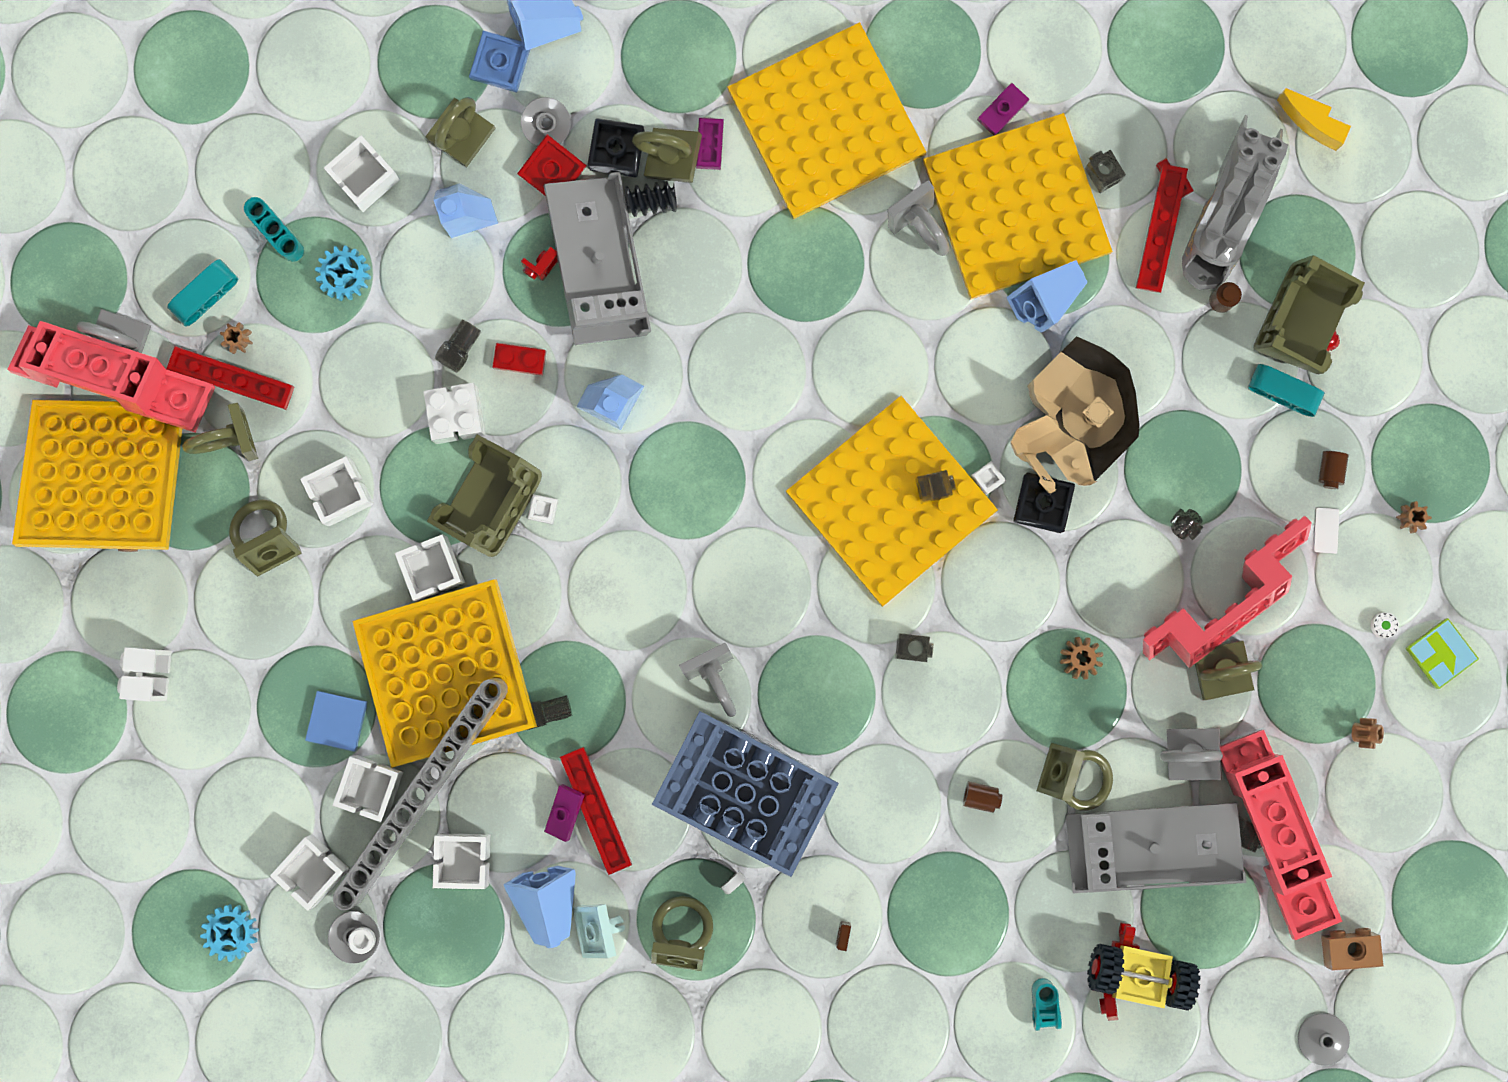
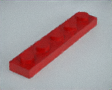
(1161, 228)
(231, 378)
(596, 811)

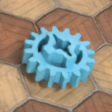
(343, 262)
(238, 938)

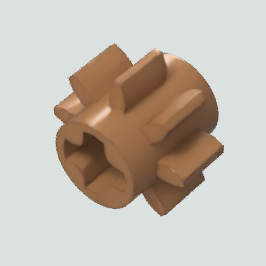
(229, 337)
(1420, 518)
(1367, 733)

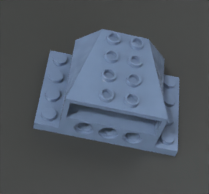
(745, 793)

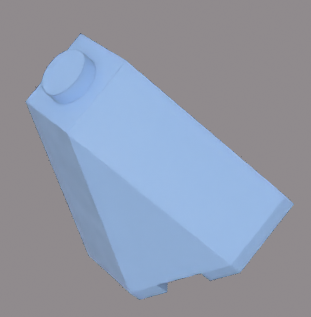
(544, 20)
(463, 210)
(1047, 296)
(611, 399)
(544, 903)

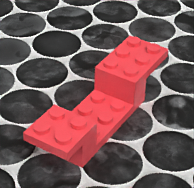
(132, 378)
(1268, 584)
(1285, 833)

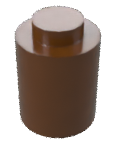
(1225, 297)
(1333, 469)
(982, 797)

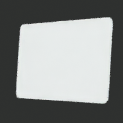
(1326, 530)

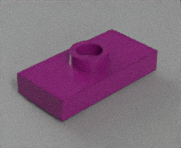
(1003, 109)
(711, 143)
(564, 813)

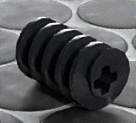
(651, 199)

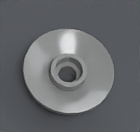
(545, 108)
(341, 930)
(1315, 1030)

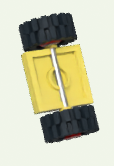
(1143, 977)

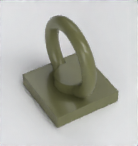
(460, 131)
(670, 153)
(234, 434)
(268, 548)
(1226, 671)
(1062, 773)
(678, 952)

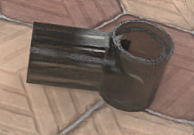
(455, 351)
(551, 710)

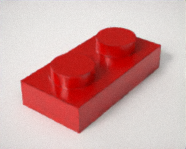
(519, 359)

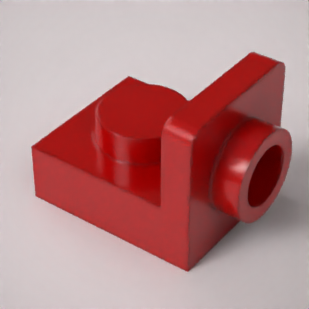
(545, 263)

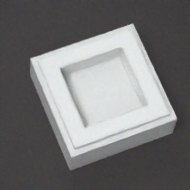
(988, 478)
(543, 509)

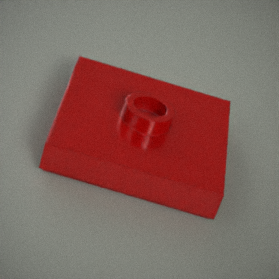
(551, 165)

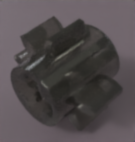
(1186, 524)

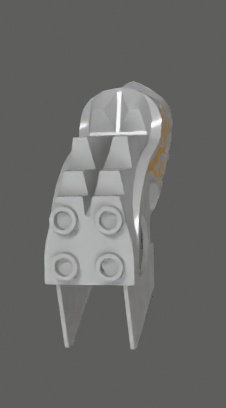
(1233, 207)

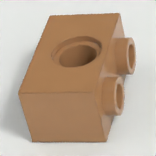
(1367, 952)

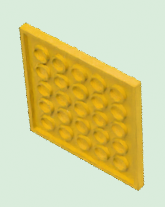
(826, 120)
(1017, 205)
(96, 478)
(871, 507)
(430, 662)

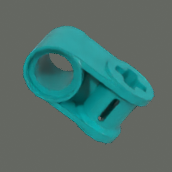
(1045, 1010)

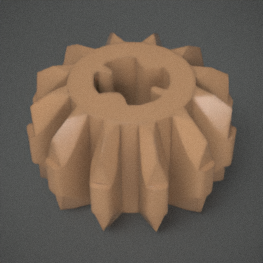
(1073, 662)

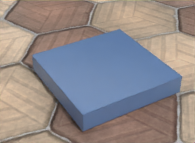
(499, 61)
(336, 721)

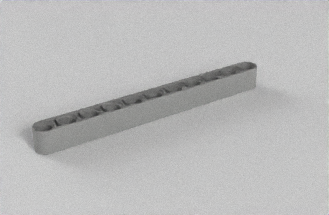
(410, 801)

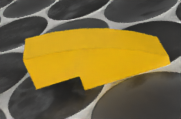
(1314, 119)

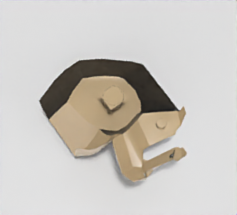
(1087, 412)

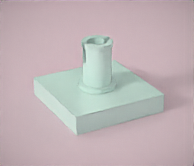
(596, 930)

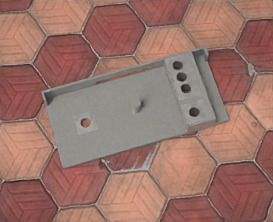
(597, 259)
(1156, 848)

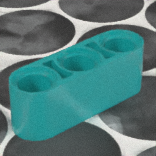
(268, 219)
(202, 292)
(1286, 390)

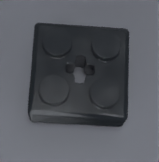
(604, 137)
(1051, 517)

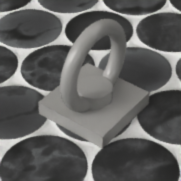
(914, 211)
(117, 330)
(708, 666)
(1193, 754)

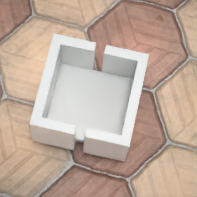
(362, 173)
(454, 412)
(338, 490)
(430, 569)
(144, 688)
(369, 787)
(462, 861)
(311, 871)

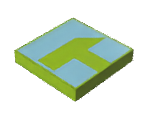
(1442, 653)

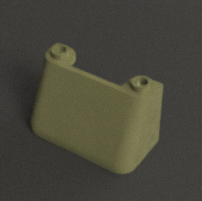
(1307, 314)
(489, 498)

